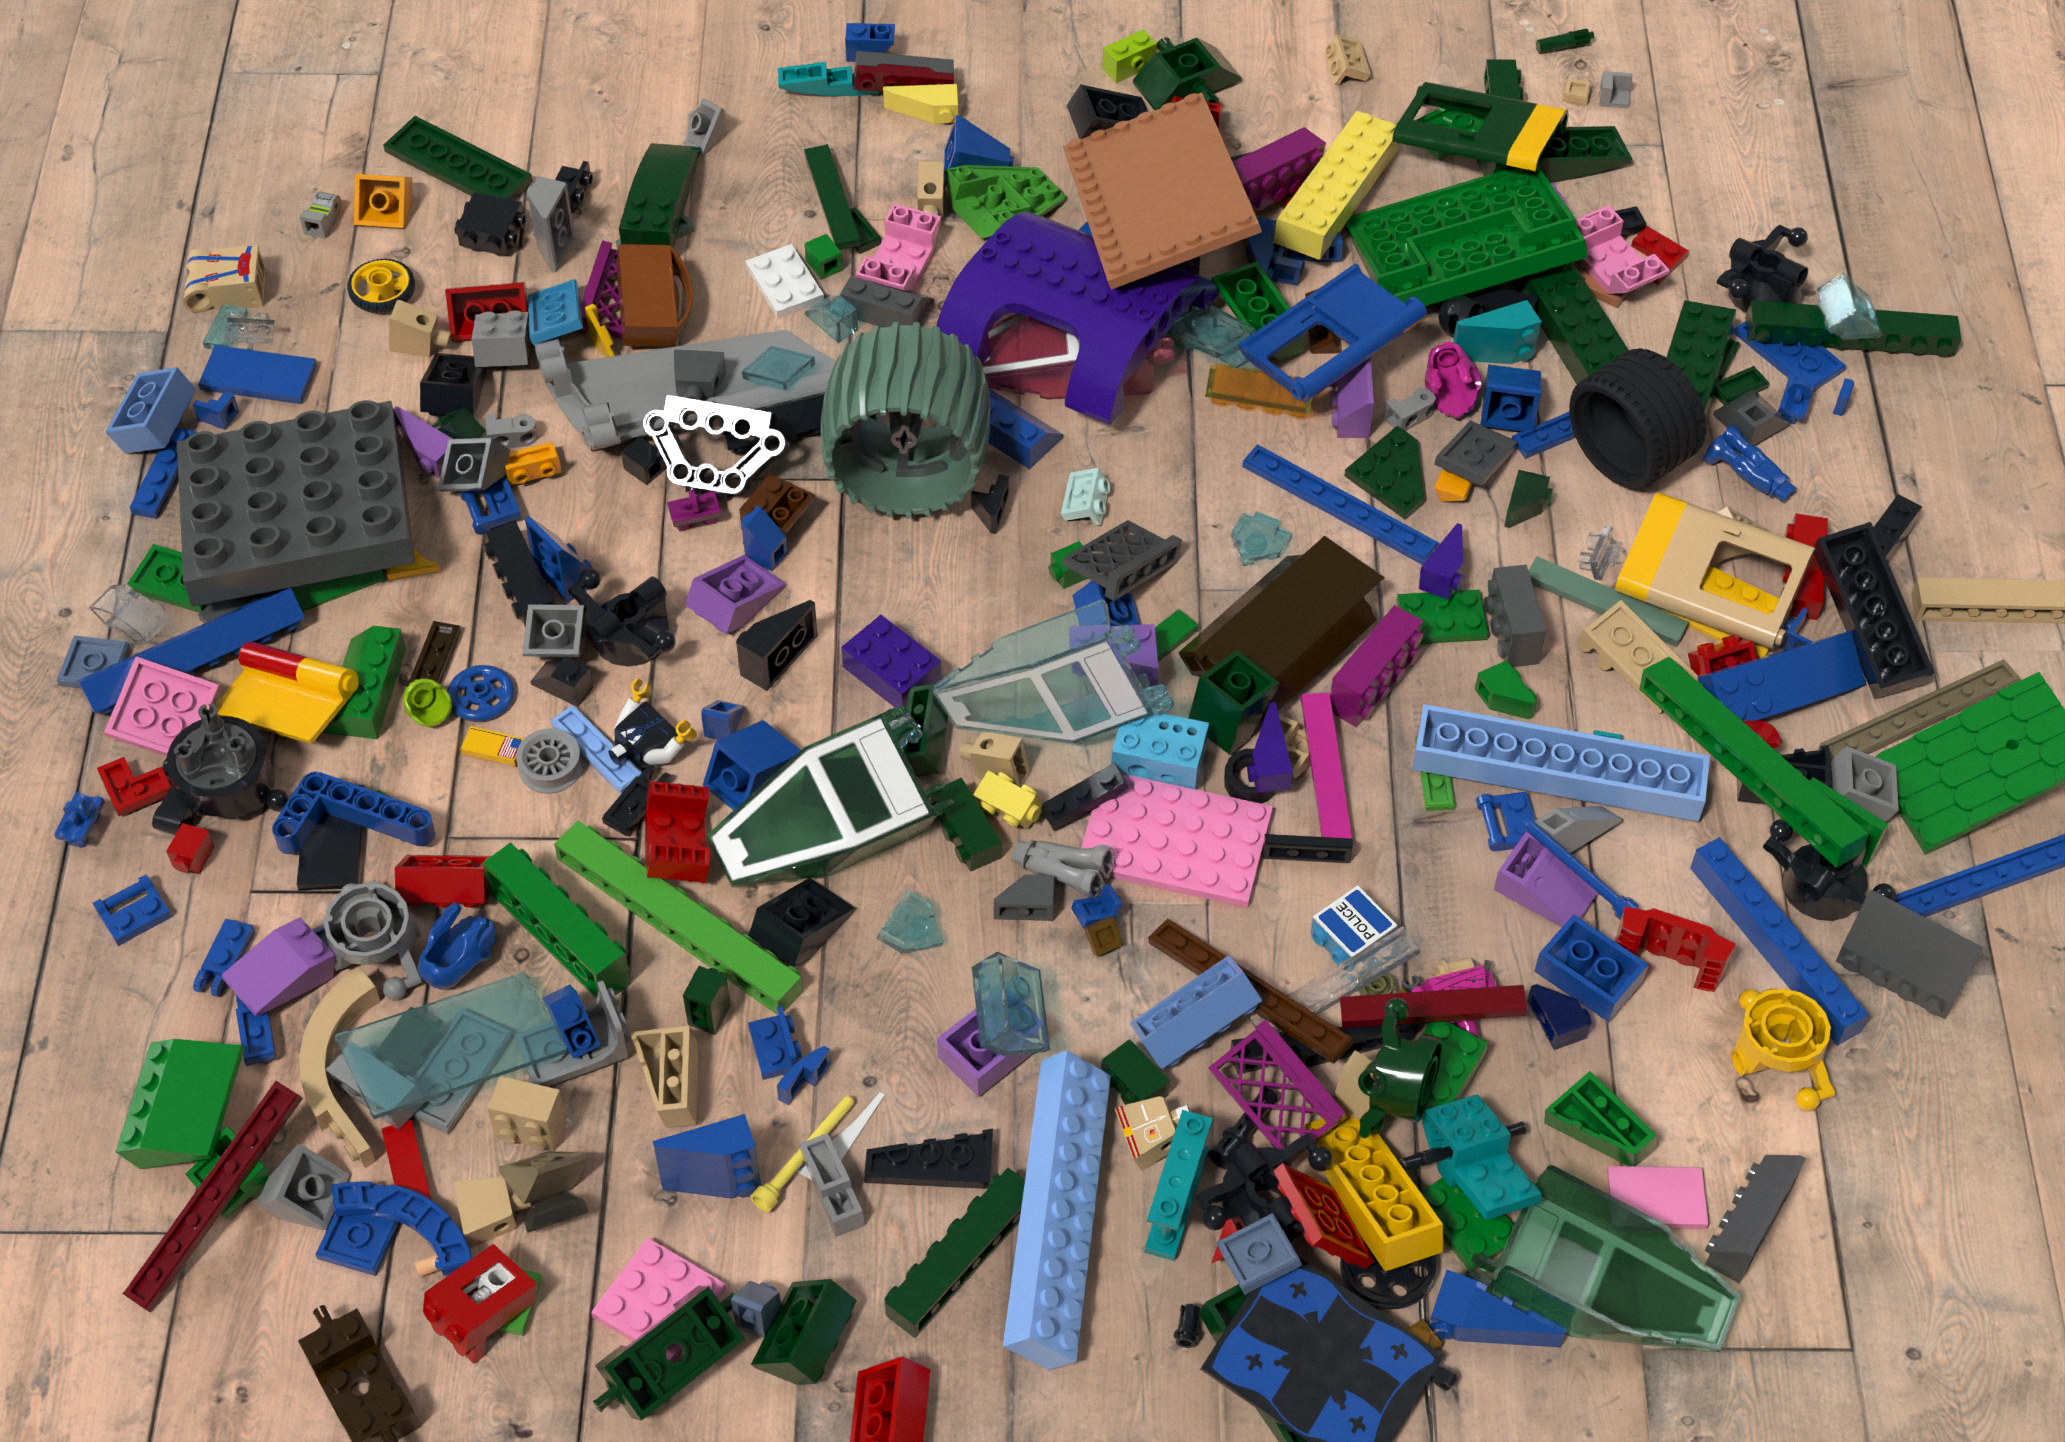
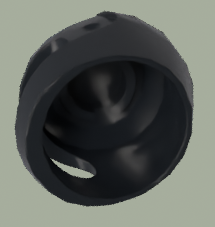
(1457, 309)

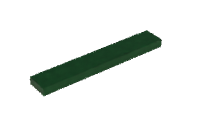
(832, 197)

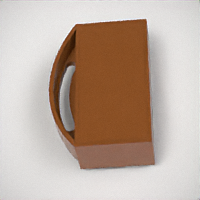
(651, 295)

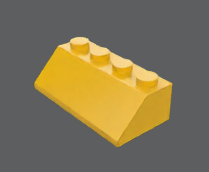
(1738, 591)

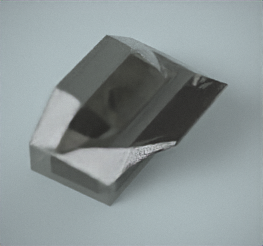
(553, 1210)

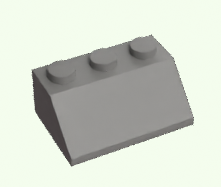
(551, 219)

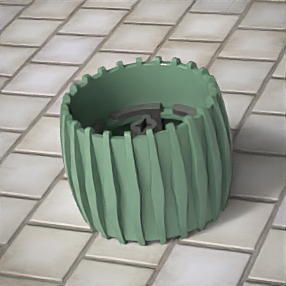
(913, 377)

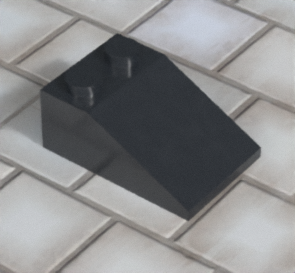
(1101, 109)
(451, 384)
(776, 643)
(799, 921)

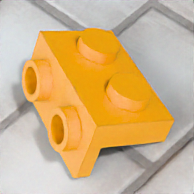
(532, 463)

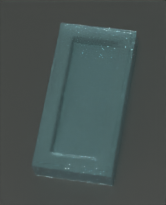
(215, 334)

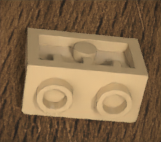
(1346, 58)

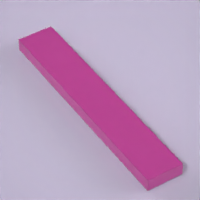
(1325, 765)

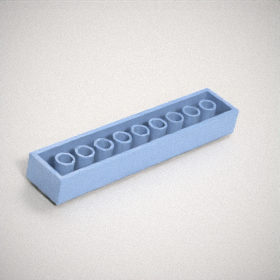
(1561, 762)
(1057, 1212)

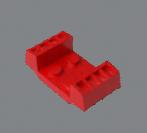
(676, 832)
(1678, 940)

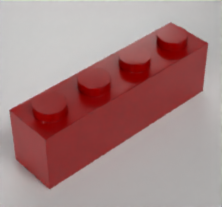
(1807, 530)

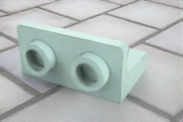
(1086, 495)

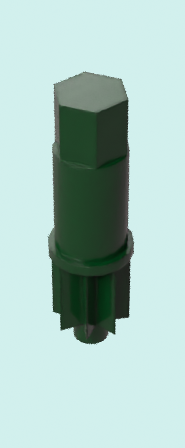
(1566, 40)

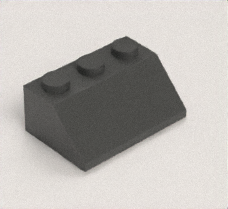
(884, 304)

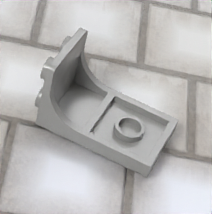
(611, 1033)

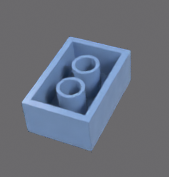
(151, 410)

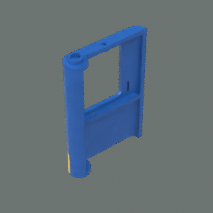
(1352, 310)

